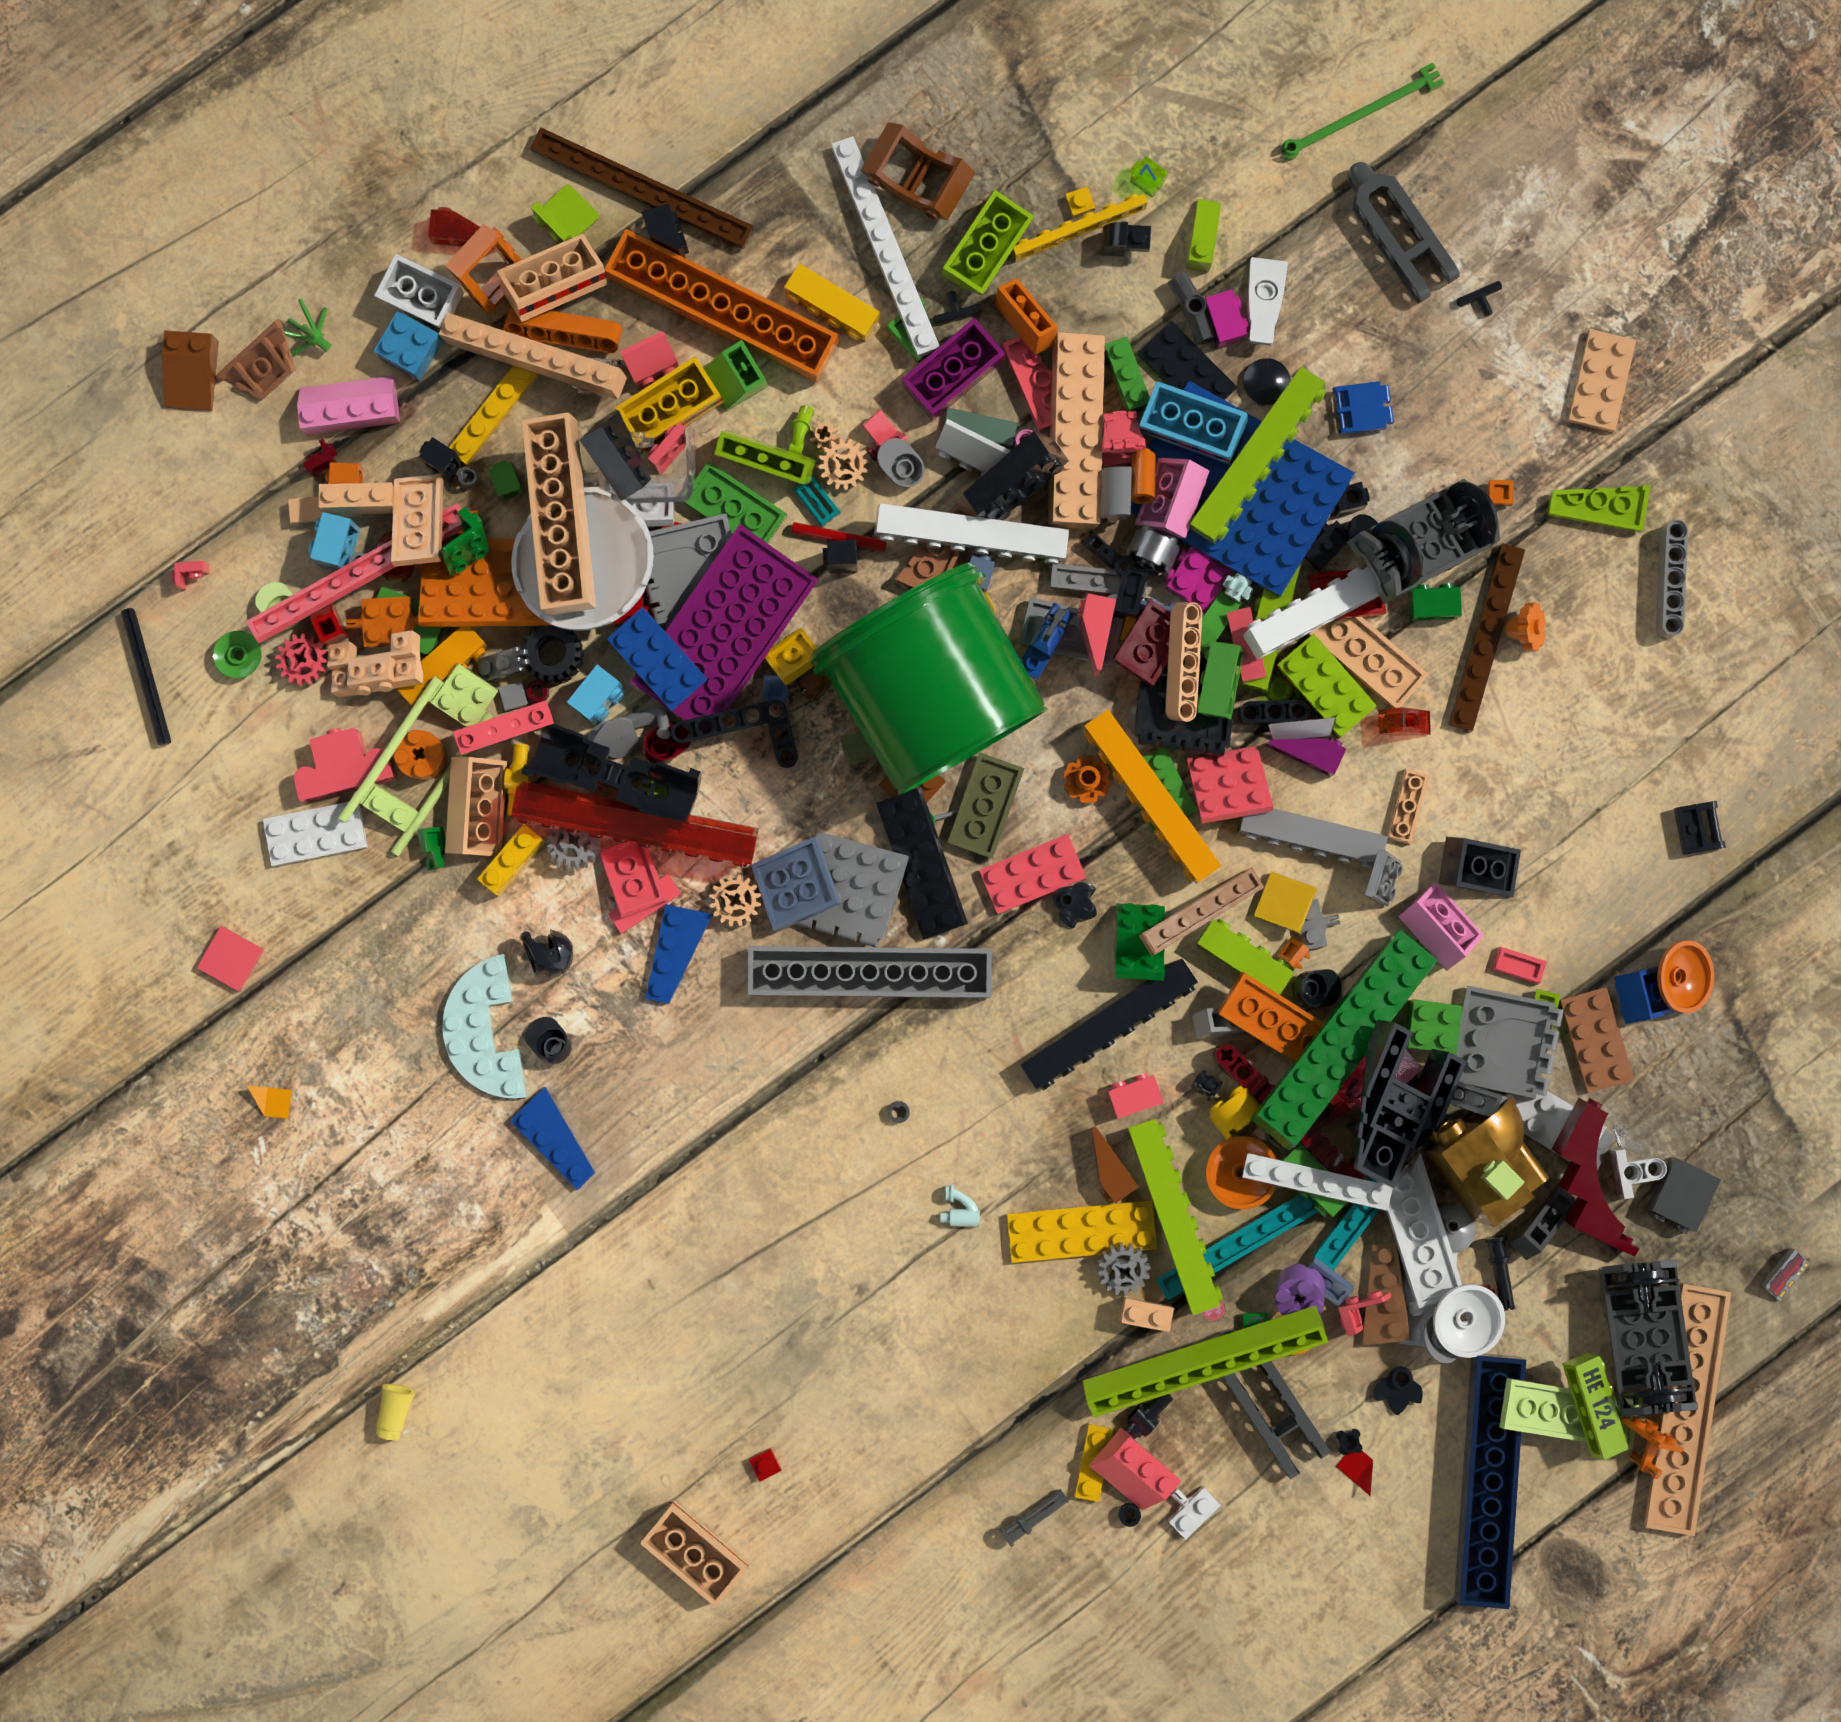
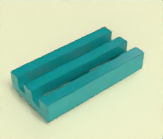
(828, 517)

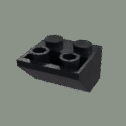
(664, 228)

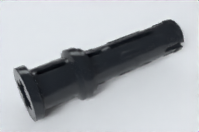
(1499, 1260)

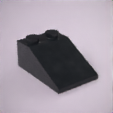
(1479, 866)

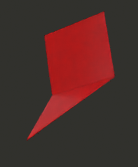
(1358, 1468)

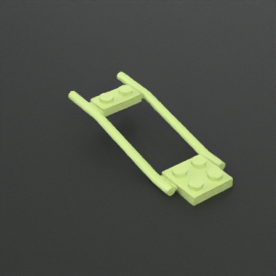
(461, 697)

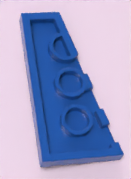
(676, 944)
(548, 1131)

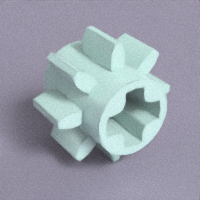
(1238, 587)

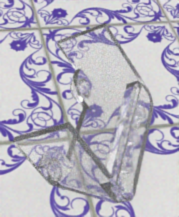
(670, 487)

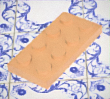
(1601, 380)
(417, 520)

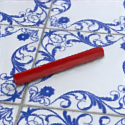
(832, 535)

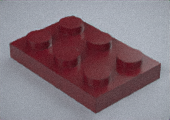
(1146, 644)

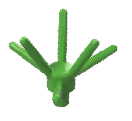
(313, 336)

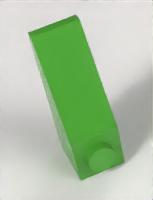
(1216, 620)

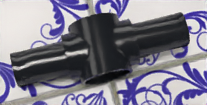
(1145, 1418)

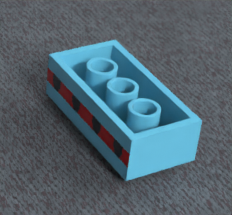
(1193, 422)

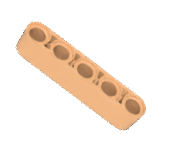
(1179, 650)

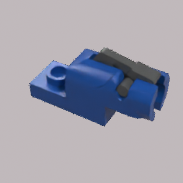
(1046, 640)

